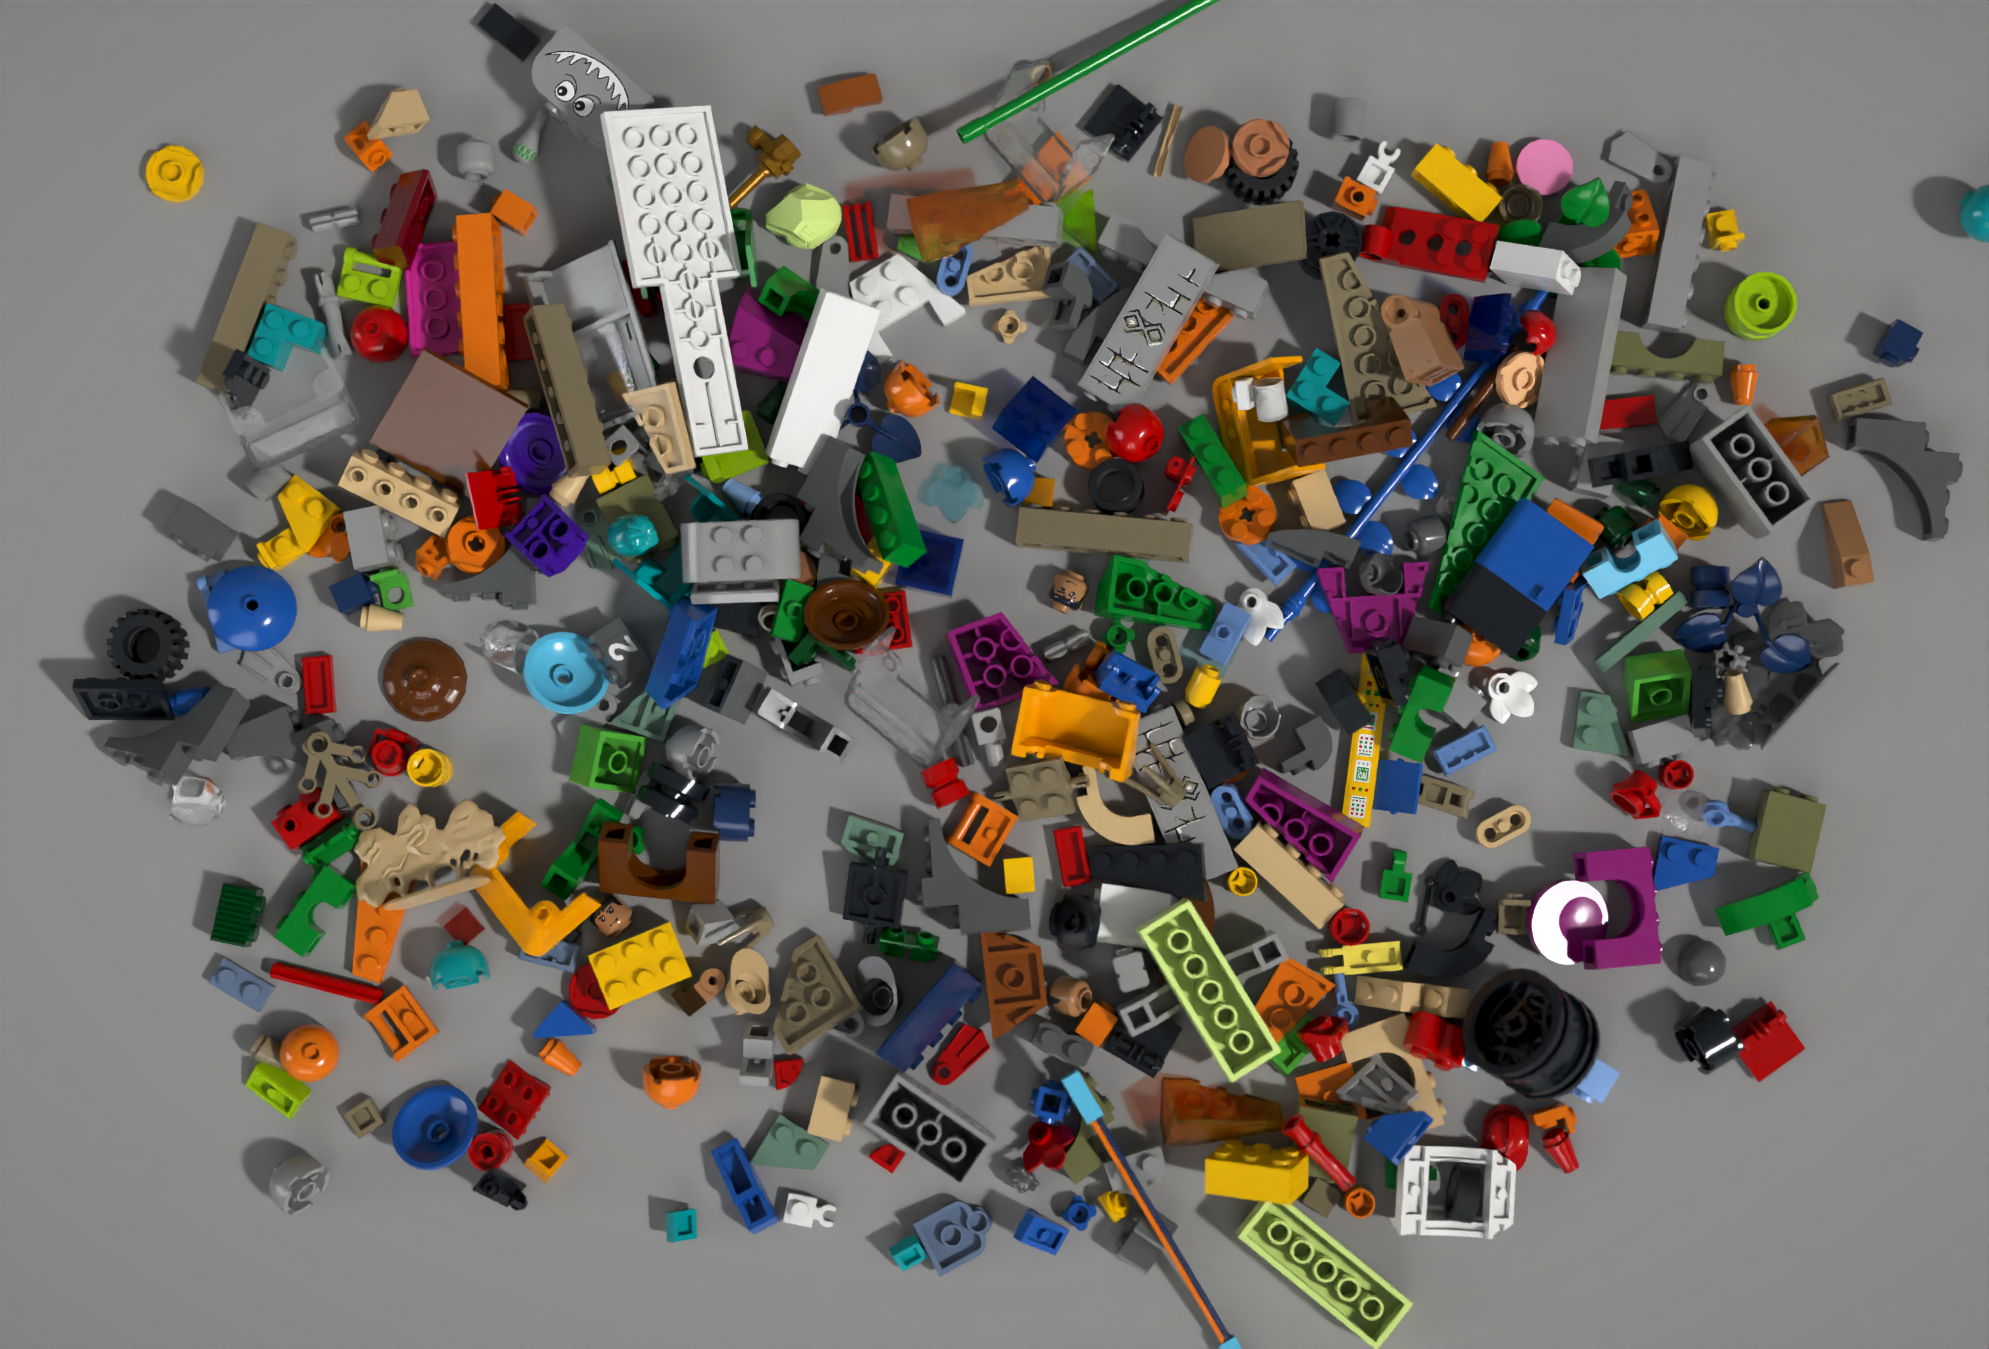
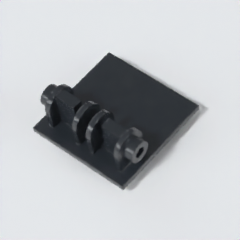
(1126, 119)
(1221, 750)
(1146, 1049)

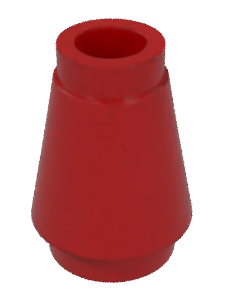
(1560, 1148)

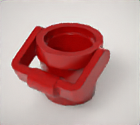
(391, 755)
(1635, 793)
(1323, 1036)

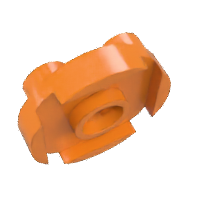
(1078, 449)
(1262, 521)
(462, 555)

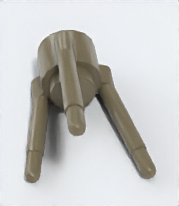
(1170, 791)
(759, 921)

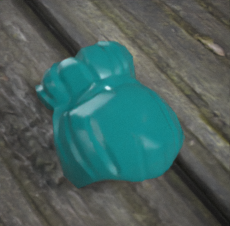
(632, 535)

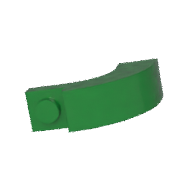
(582, 853)
(1767, 905)

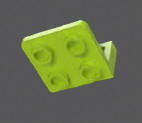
(730, 465)

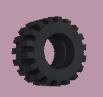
(1263, 189)
(125, 641)

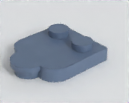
(953, 1234)

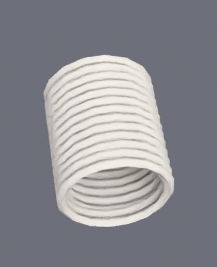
(1270, 399)

